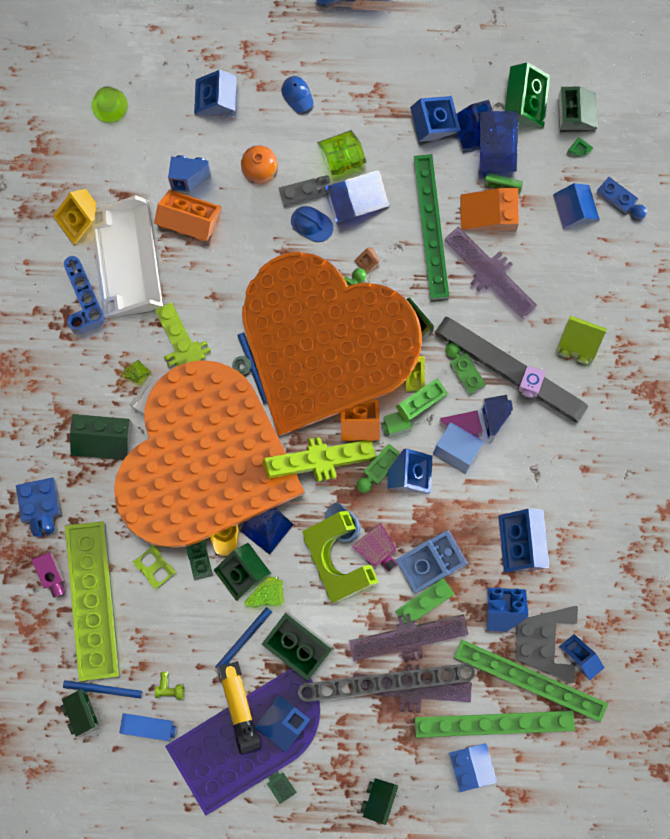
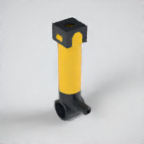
(246, 735)

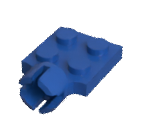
(38, 505)

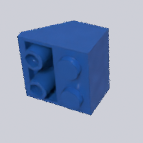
(188, 173)

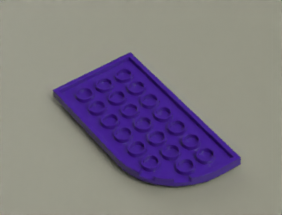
(210, 754)

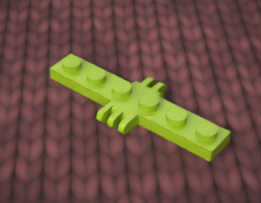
(184, 348)
(319, 459)

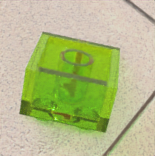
(342, 152)

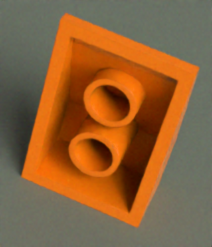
(490, 210)

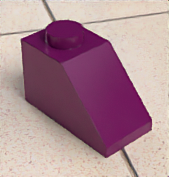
(467, 421)

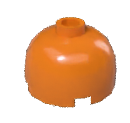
(259, 164)

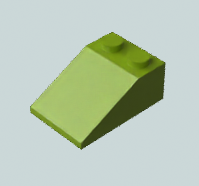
(580, 340)

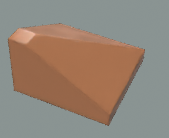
(367, 259)

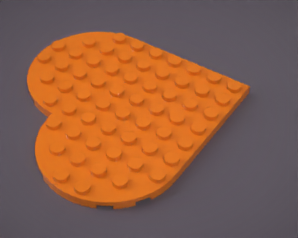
(325, 341)
(200, 459)

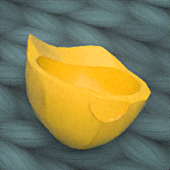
(226, 541)

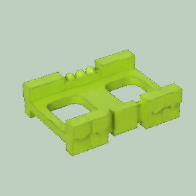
(149, 571)

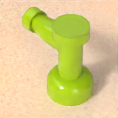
(163, 689)

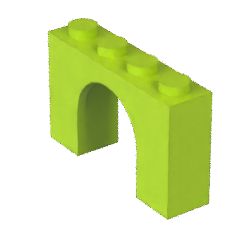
(320, 540)

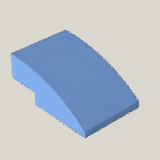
(432, 561)

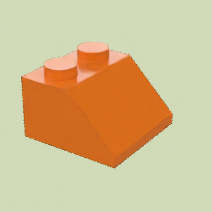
(361, 422)

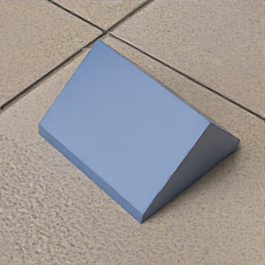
(458, 447)

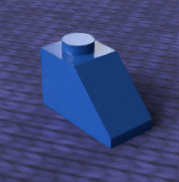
(582, 657)

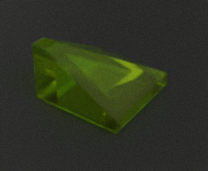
(136, 371)

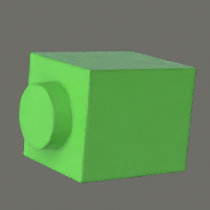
(395, 425)

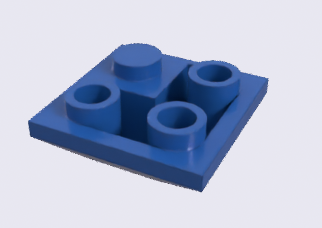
(505, 608)
(282, 723)

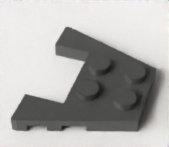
(537, 642)

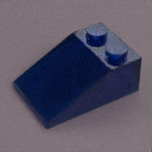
(498, 141)
(357, 196)

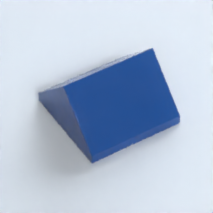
(576, 205)

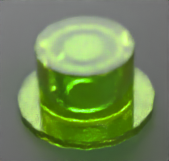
(109, 104)

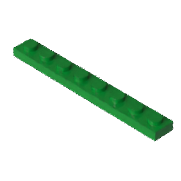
(431, 227)

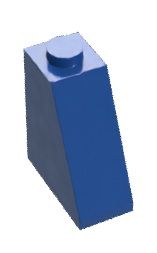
(147, 727)

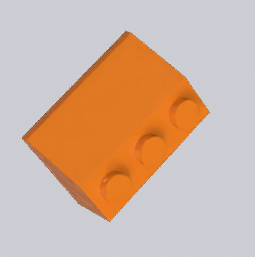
(187, 215)

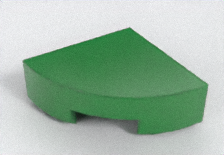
(579, 148)

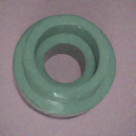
(236, 364)

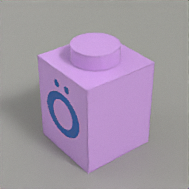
(531, 382)

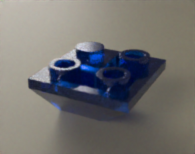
(470, 123)

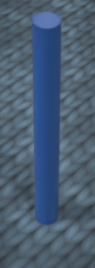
(248, 353)
(245, 637)
(102, 689)

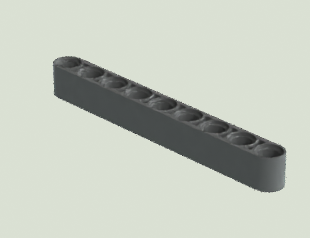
(509, 368)
(395, 677)

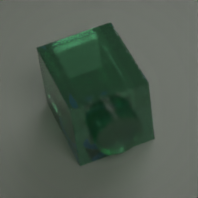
(281, 787)

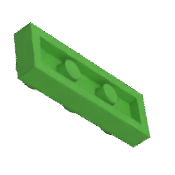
(421, 400)
(426, 601)

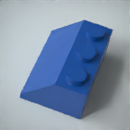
(523, 540)

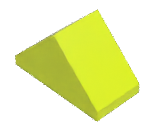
(417, 378)

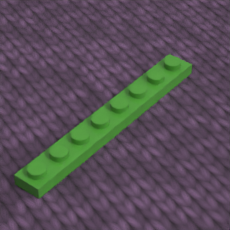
(531, 681)
(494, 724)

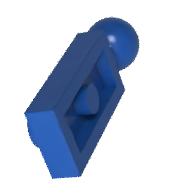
(621, 198)

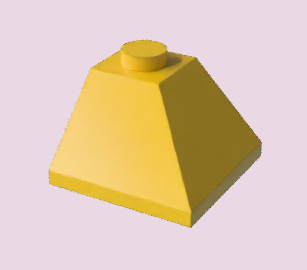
(76, 214)

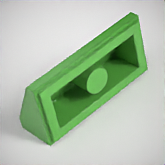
(497, 181)

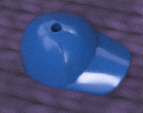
(297, 96)

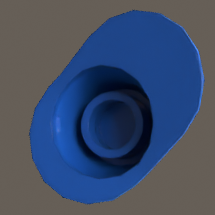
(312, 223)

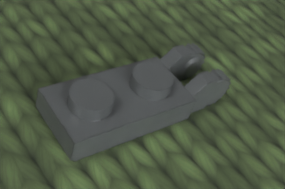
(303, 191)

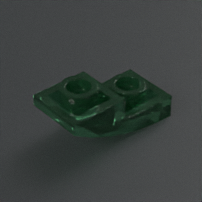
(199, 560)

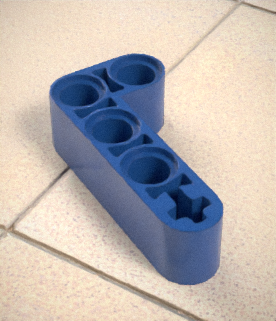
(81, 293)

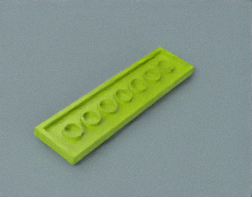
(91, 601)

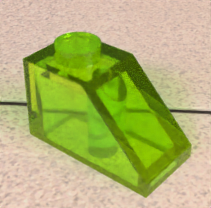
(267, 594)

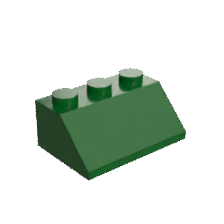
(528, 94)

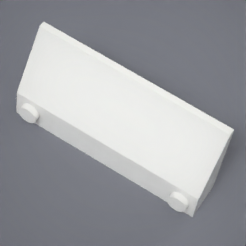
(126, 258)

